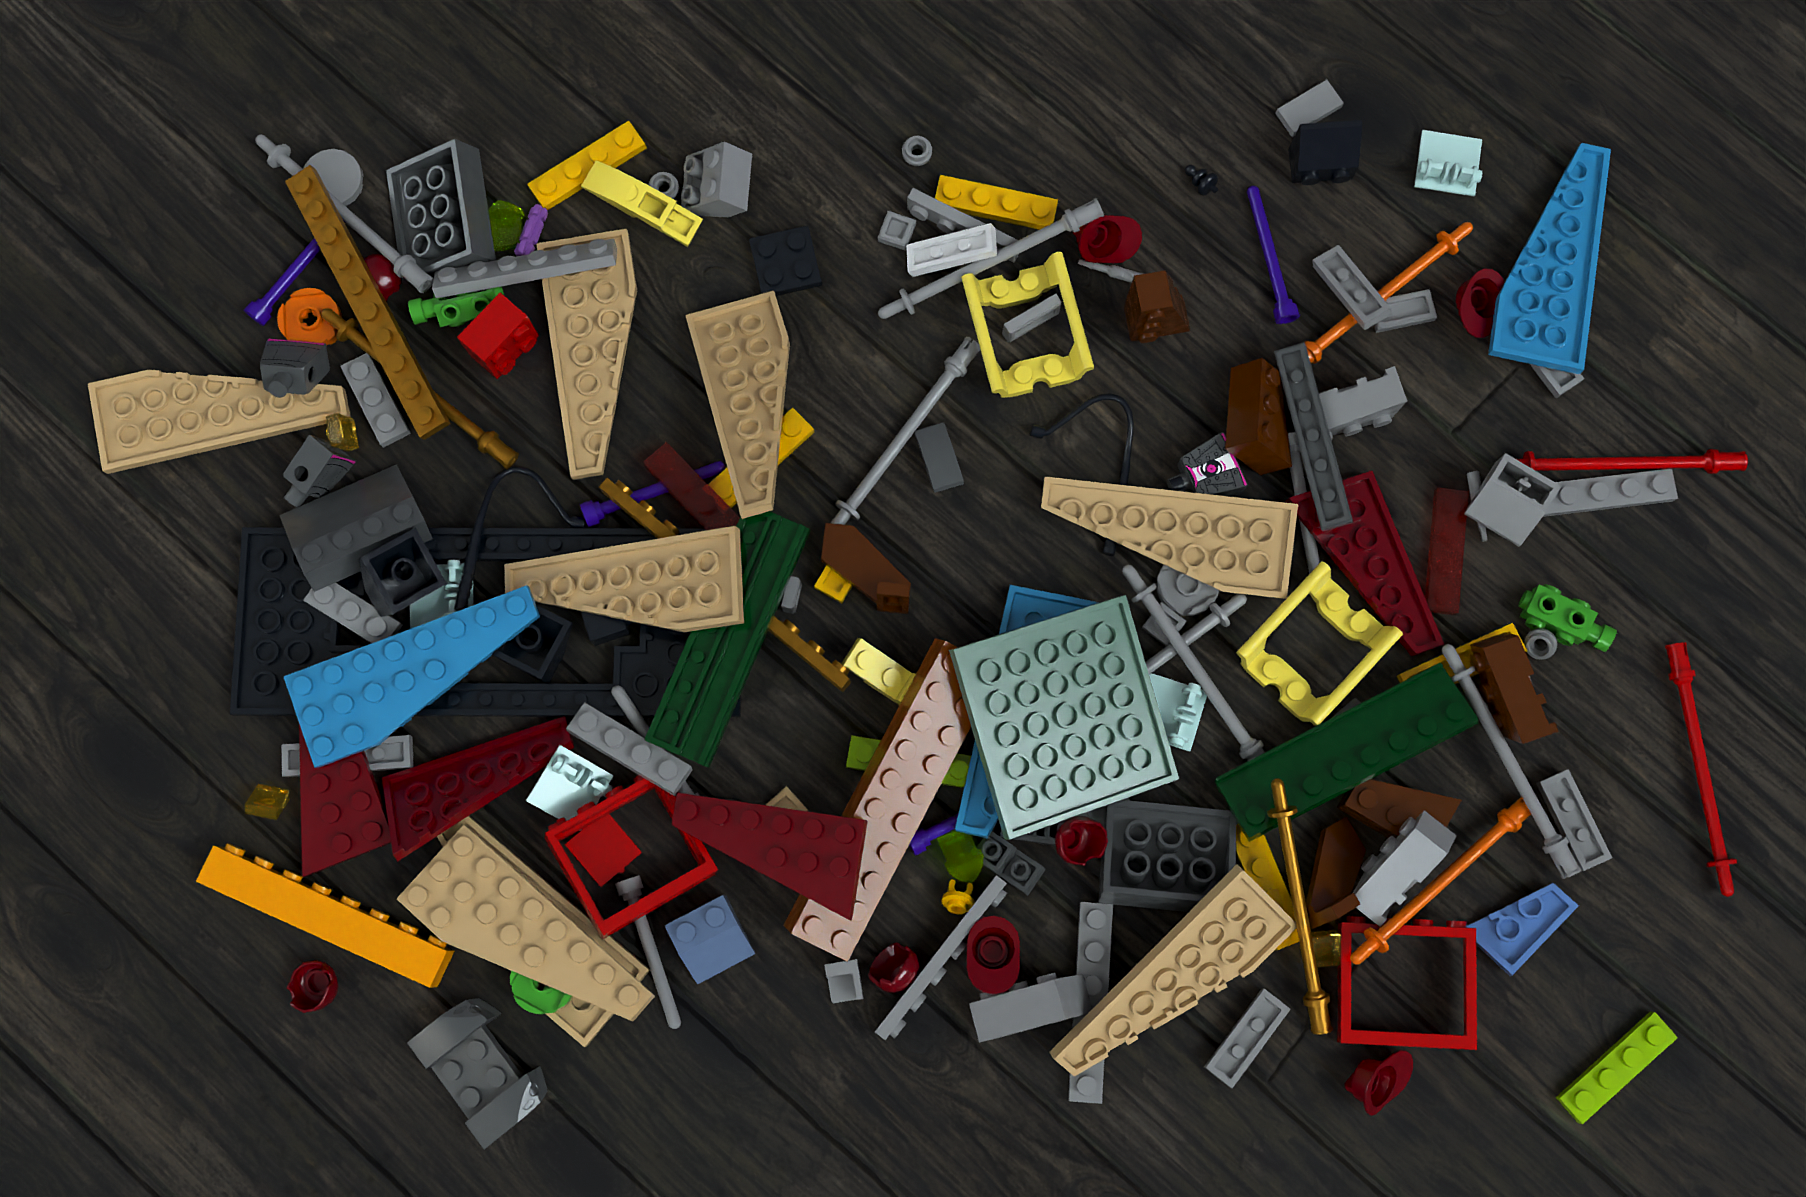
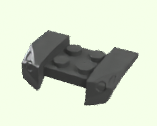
(478, 1070)

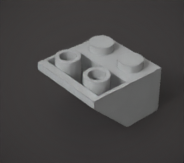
(717, 181)
(1512, 499)

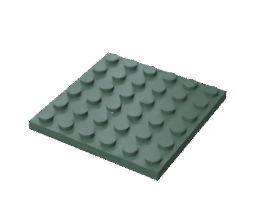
(1064, 716)

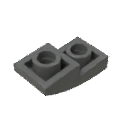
(939, 457)
(1010, 863)

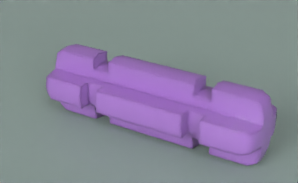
(531, 230)

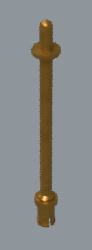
(487, 441)
(1315, 998)

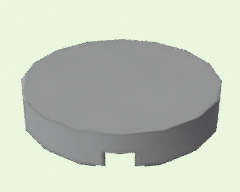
(339, 174)
(1184, 593)

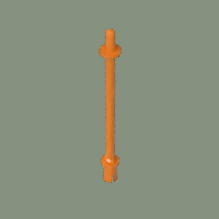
(1446, 244)
(1508, 821)

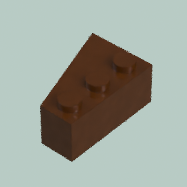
(1154, 308)
(1257, 418)
(1508, 688)
(1388, 806)

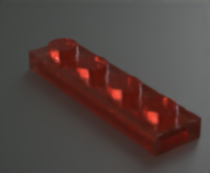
(690, 489)
(1446, 550)

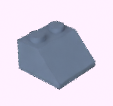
(710, 939)

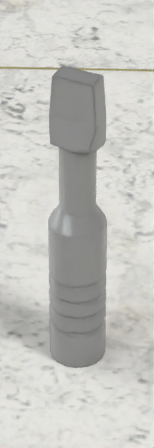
(1113, 271)
(1474, 484)

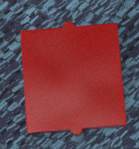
(603, 849)

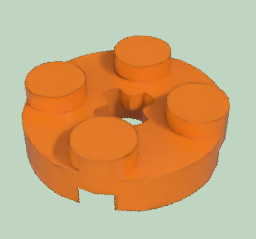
(296, 309)

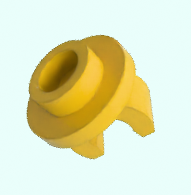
(957, 901)

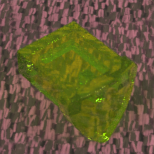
(505, 225)
(961, 856)

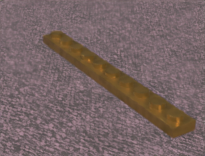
(367, 303)
(785, 631)

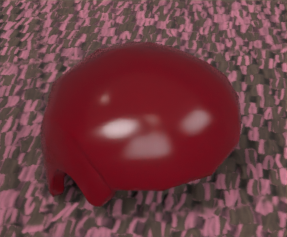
(383, 274)
(1080, 840)
(894, 968)
(312, 986)

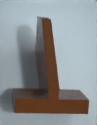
(865, 568)
(1334, 874)

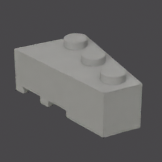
(1363, 404)
(1401, 864)
(1030, 1006)

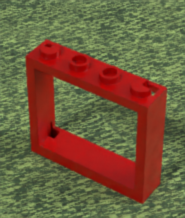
(589, 814)
(1420, 927)

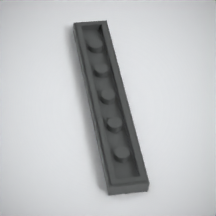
(1313, 437)

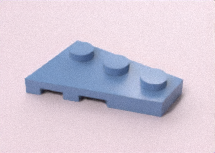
(1522, 927)

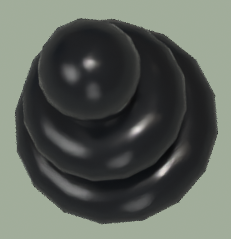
(1201, 178)

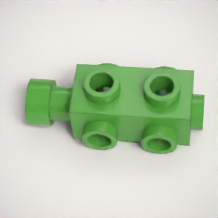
(452, 311)
(1559, 618)

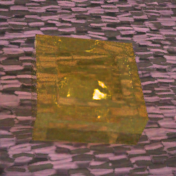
(342, 432)
(267, 801)
(1326, 947)

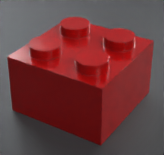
(498, 336)

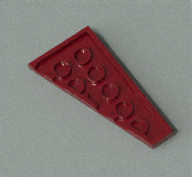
(1375, 561)
(448, 789)
(339, 811)
(797, 848)

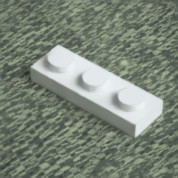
(951, 250)

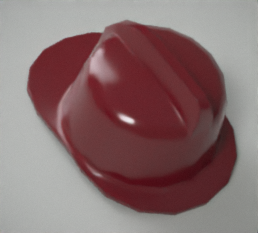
(1109, 239)
(1477, 301)
(993, 955)
(1380, 1081)

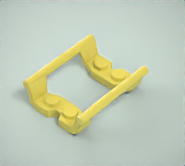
(1026, 288)
(1354, 625)

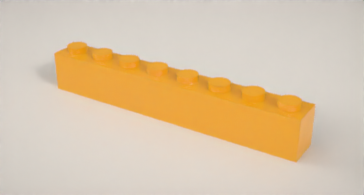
(324, 915)

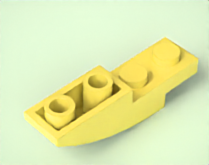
(642, 202)
(878, 670)

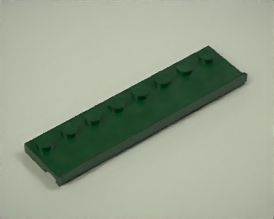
(721, 658)
(1348, 749)

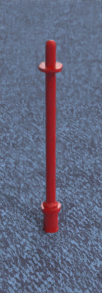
(1711, 462)
(1683, 676)

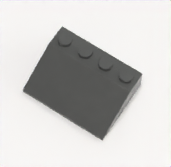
(441, 208)
(349, 523)
(1164, 854)

